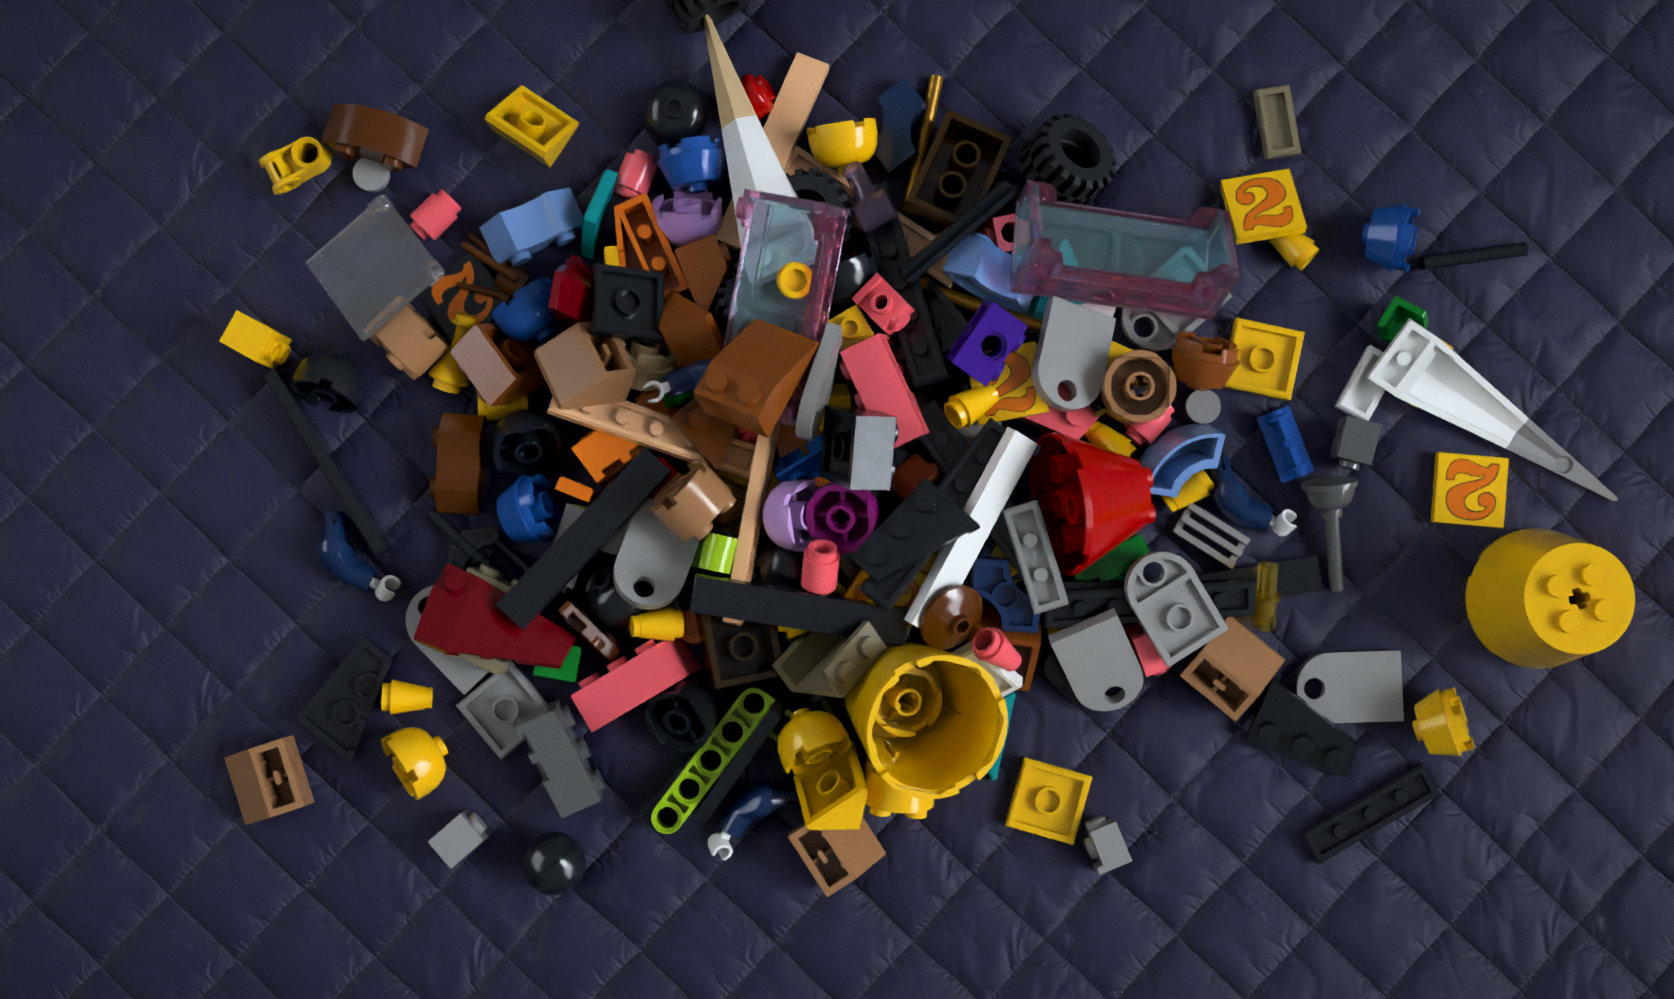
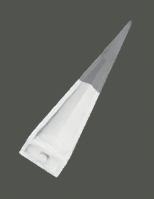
(1438, 380)

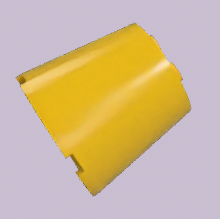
(1523, 592)
(940, 729)

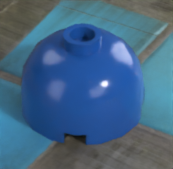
(527, 313)

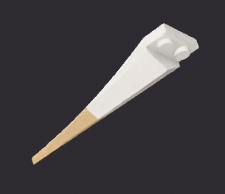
(747, 148)

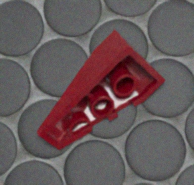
(571, 292)
(465, 620)

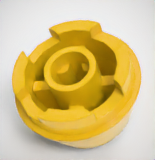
(1442, 723)

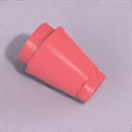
(994, 648)

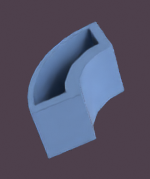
(533, 227)
(985, 272)
(1180, 455)

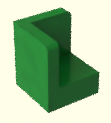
(1396, 316)
(568, 670)

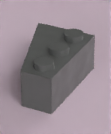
(561, 757)

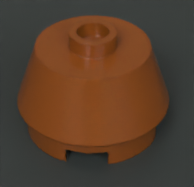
(1204, 361)

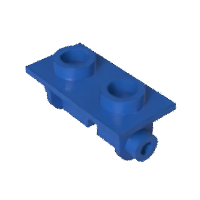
(1285, 444)
(796, 466)

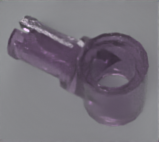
(870, 203)

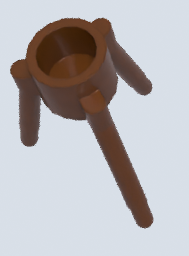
(508, 279)

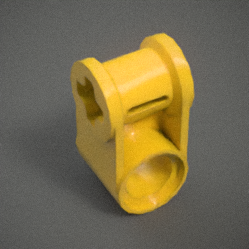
(288, 165)

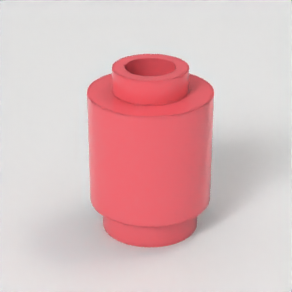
(635, 175)
(434, 215)
(1149, 431)
(820, 567)

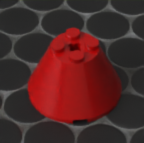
(1088, 498)

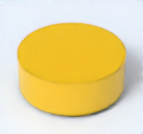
(794, 280)

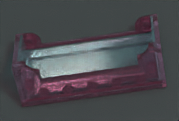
(777, 233)
(1122, 255)

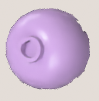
(688, 216)
(785, 514)

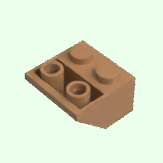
(585, 368)
(1232, 668)
(269, 780)
(836, 855)

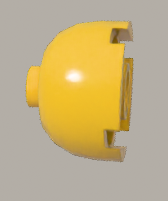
(843, 142)
(810, 740)
(416, 759)

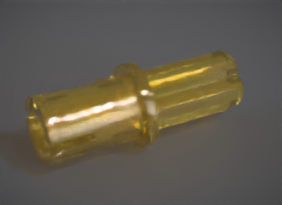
(1266, 597)

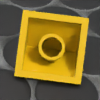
(532, 125)
(833, 794)

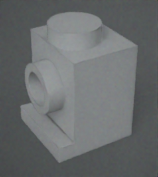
(1106, 844)

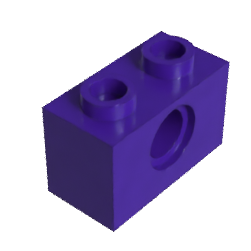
(967, 351)

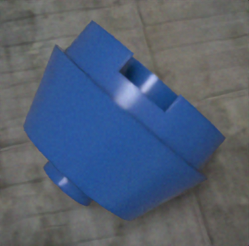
(693, 163)
(1391, 236)
(529, 510)

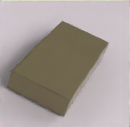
(1277, 122)

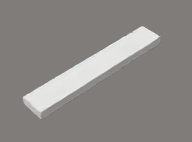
(982, 506)

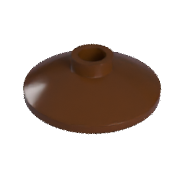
(951, 617)

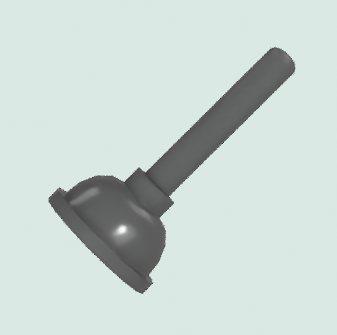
(1330, 496)

